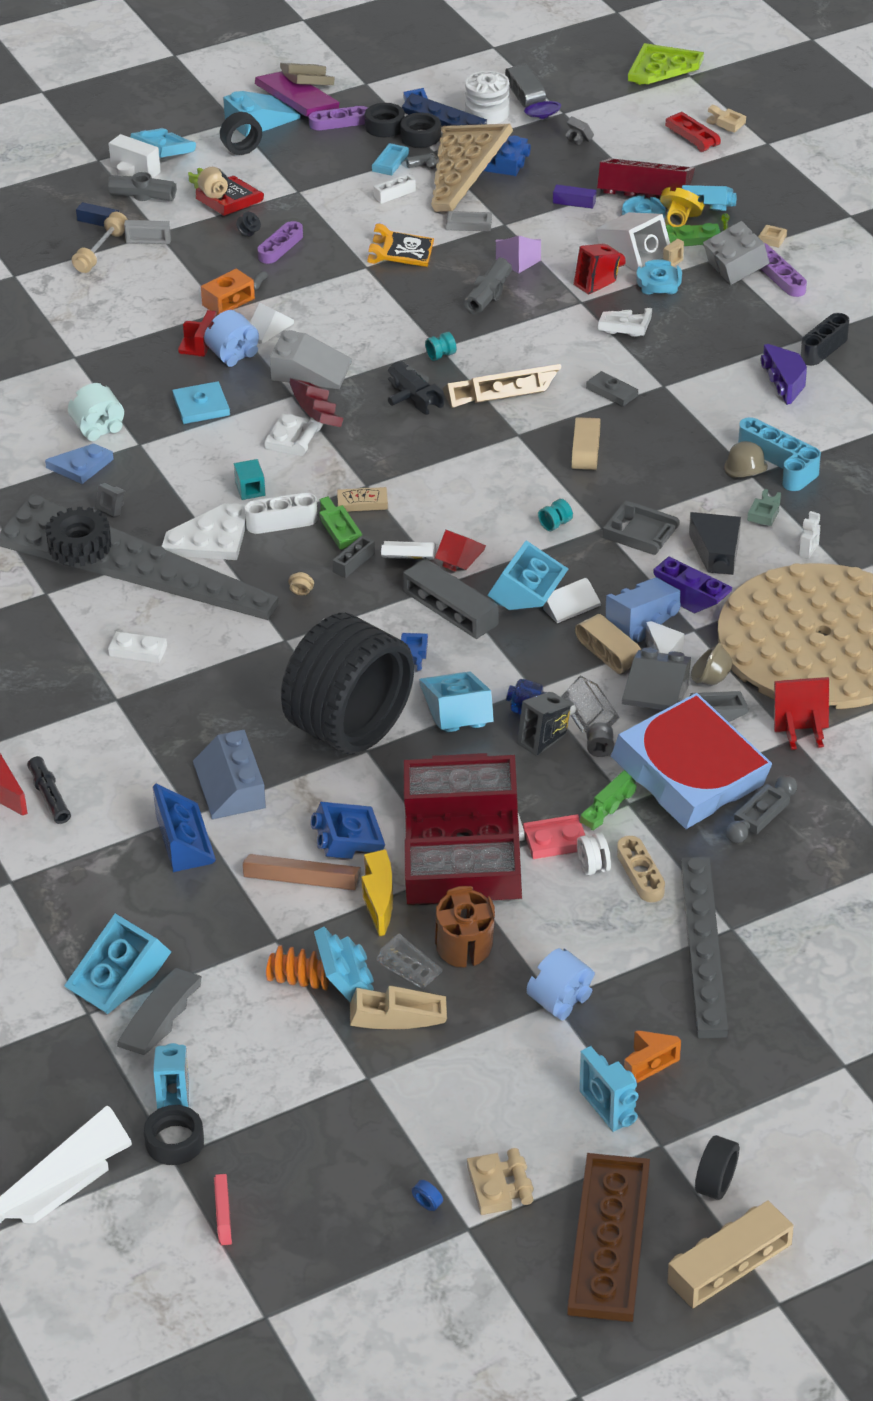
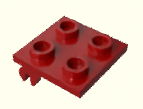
(801, 706)

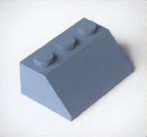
(230, 776)

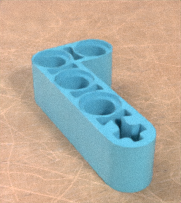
(796, 457)

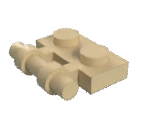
(490, 1184)

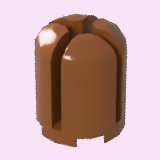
(461, 919)

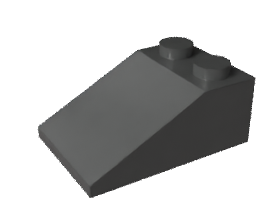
(657, 679)

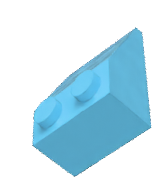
(264, 108)
(458, 700)
(117, 965)

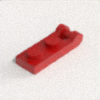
(693, 131)

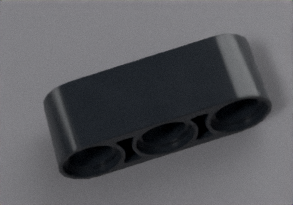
(824, 339)

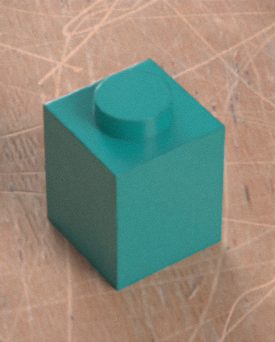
(249, 479)

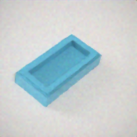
(390, 159)

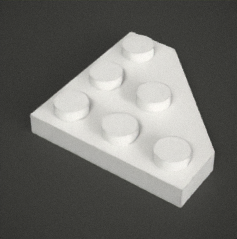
(209, 535)

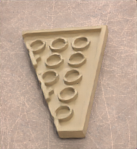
(462, 158)

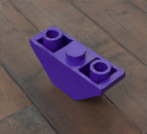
(785, 370)
(696, 588)

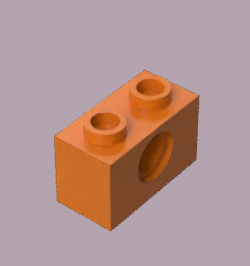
(227, 291)

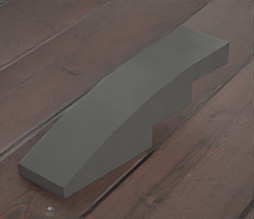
(158, 1011)

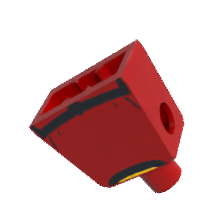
(597, 267)

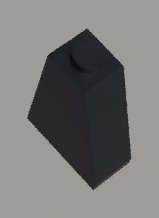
(716, 540)

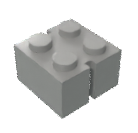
(736, 252)

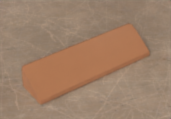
(301, 871)

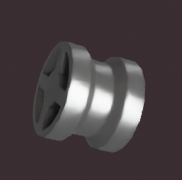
(600, 739)

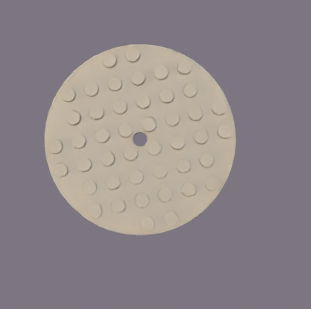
(775, 627)

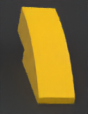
(378, 889)

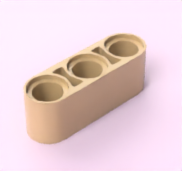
(586, 443)
(607, 642)

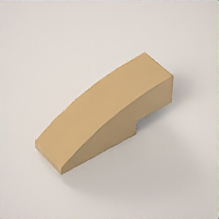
(396, 1009)

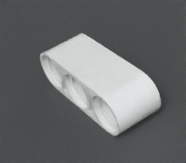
(281, 513)

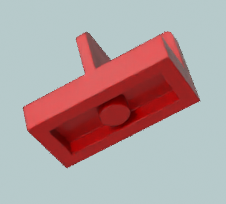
(194, 332)

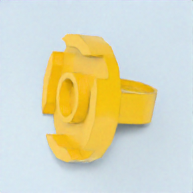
(681, 203)

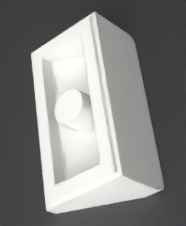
(571, 600)

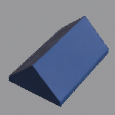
(182, 830)

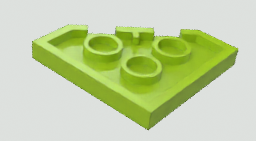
(663, 62)

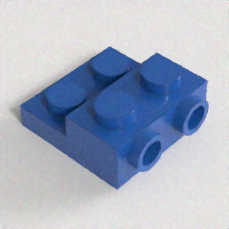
(510, 156)
(346, 829)

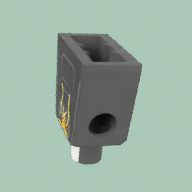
(543, 721)

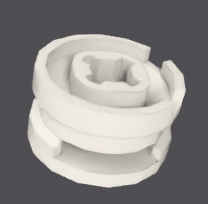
(593, 853)

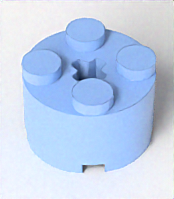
(232, 337)
(561, 983)

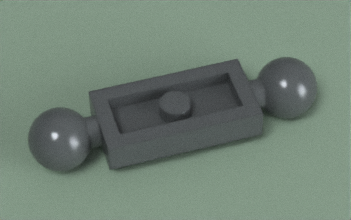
(761, 809)

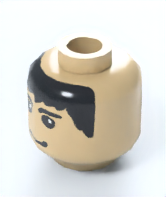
(213, 182)

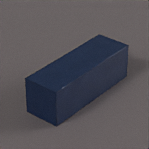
(93, 214)

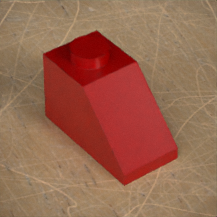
(458, 551)

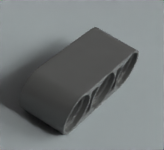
(525, 85)

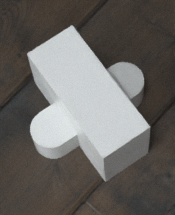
(133, 156)

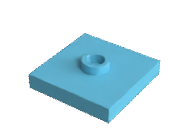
(201, 402)

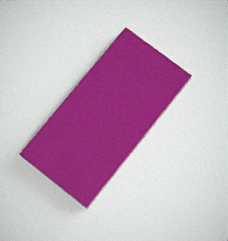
(301, 97)

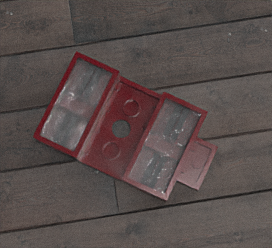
(454, 797)

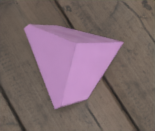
(519, 252)

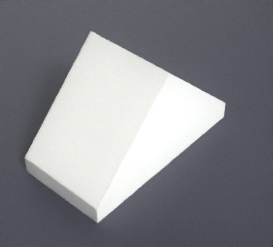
(269, 322)
(664, 638)

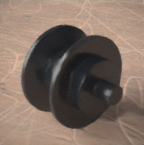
(248, 224)

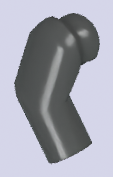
(419, 160)

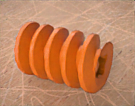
(296, 968)

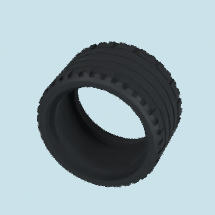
(347, 683)

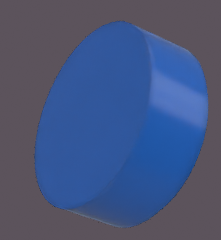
(427, 1195)

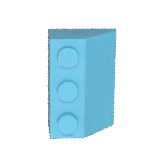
(527, 579)

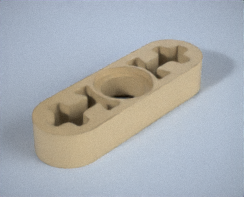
(640, 879)

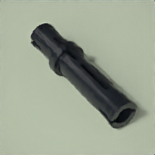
(39, 771)

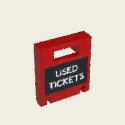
(238, 197)

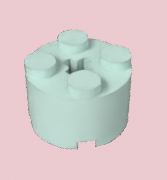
(96, 411)

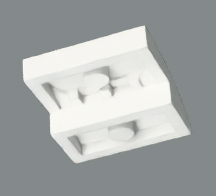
(408, 550)

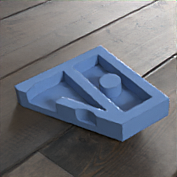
(81, 462)

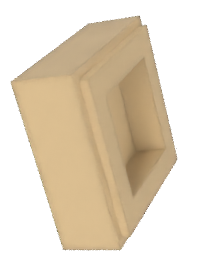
(773, 235)
(674, 252)

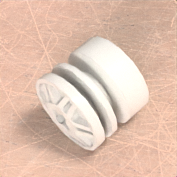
(487, 96)

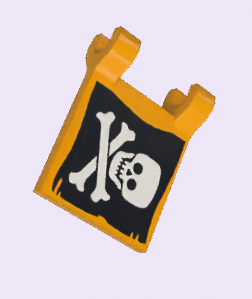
(400, 247)

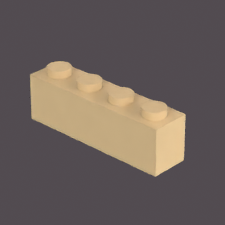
(730, 1253)

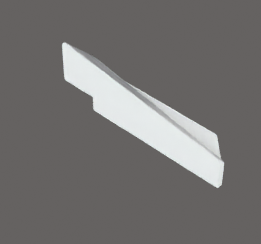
(66, 1169)

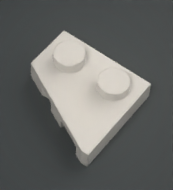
(625, 322)

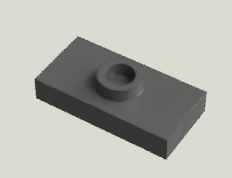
(612, 388)

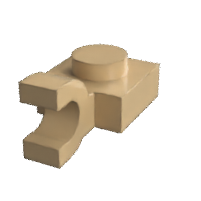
(726, 119)

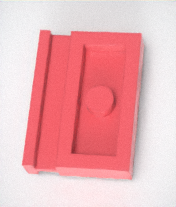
(553, 836)

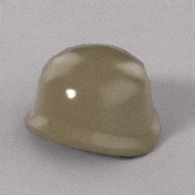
(745, 460)
(712, 666)

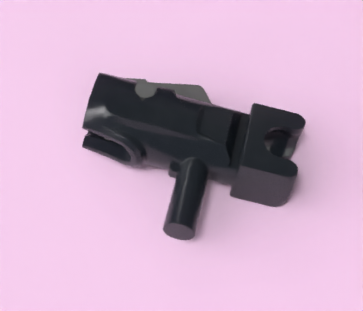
(414, 386)

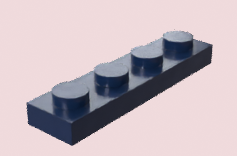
(447, 115)

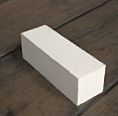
(394, 188)

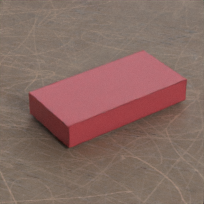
(222, 1209)

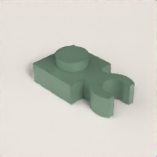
(765, 510)

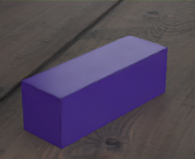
(574, 196)

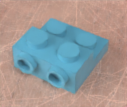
(715, 196)
(343, 963)
(608, 1089)

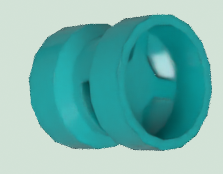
(440, 346)
(556, 514)

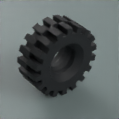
(78, 536)

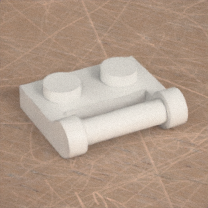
(286, 432)

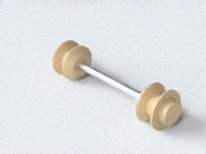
(85, 258)

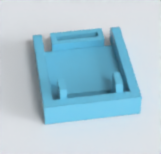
(167, 143)

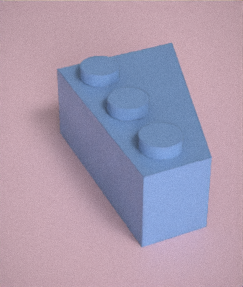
(648, 602)

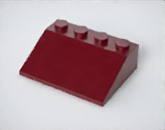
(641, 177)

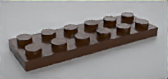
(609, 1237)

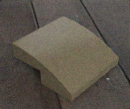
(307, 73)

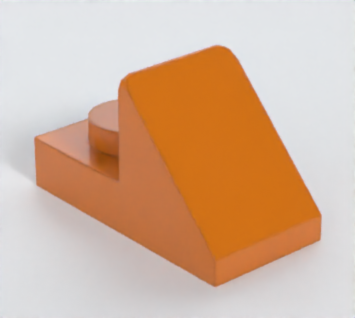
(652, 1054)

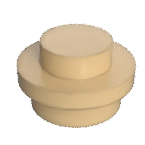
(300, 583)

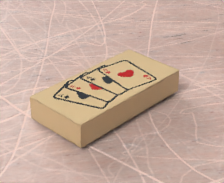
(363, 499)

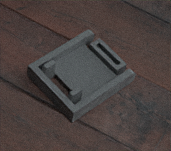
(645, 531)

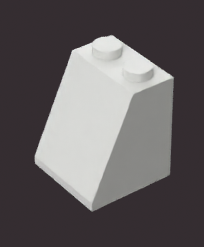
(636, 236)

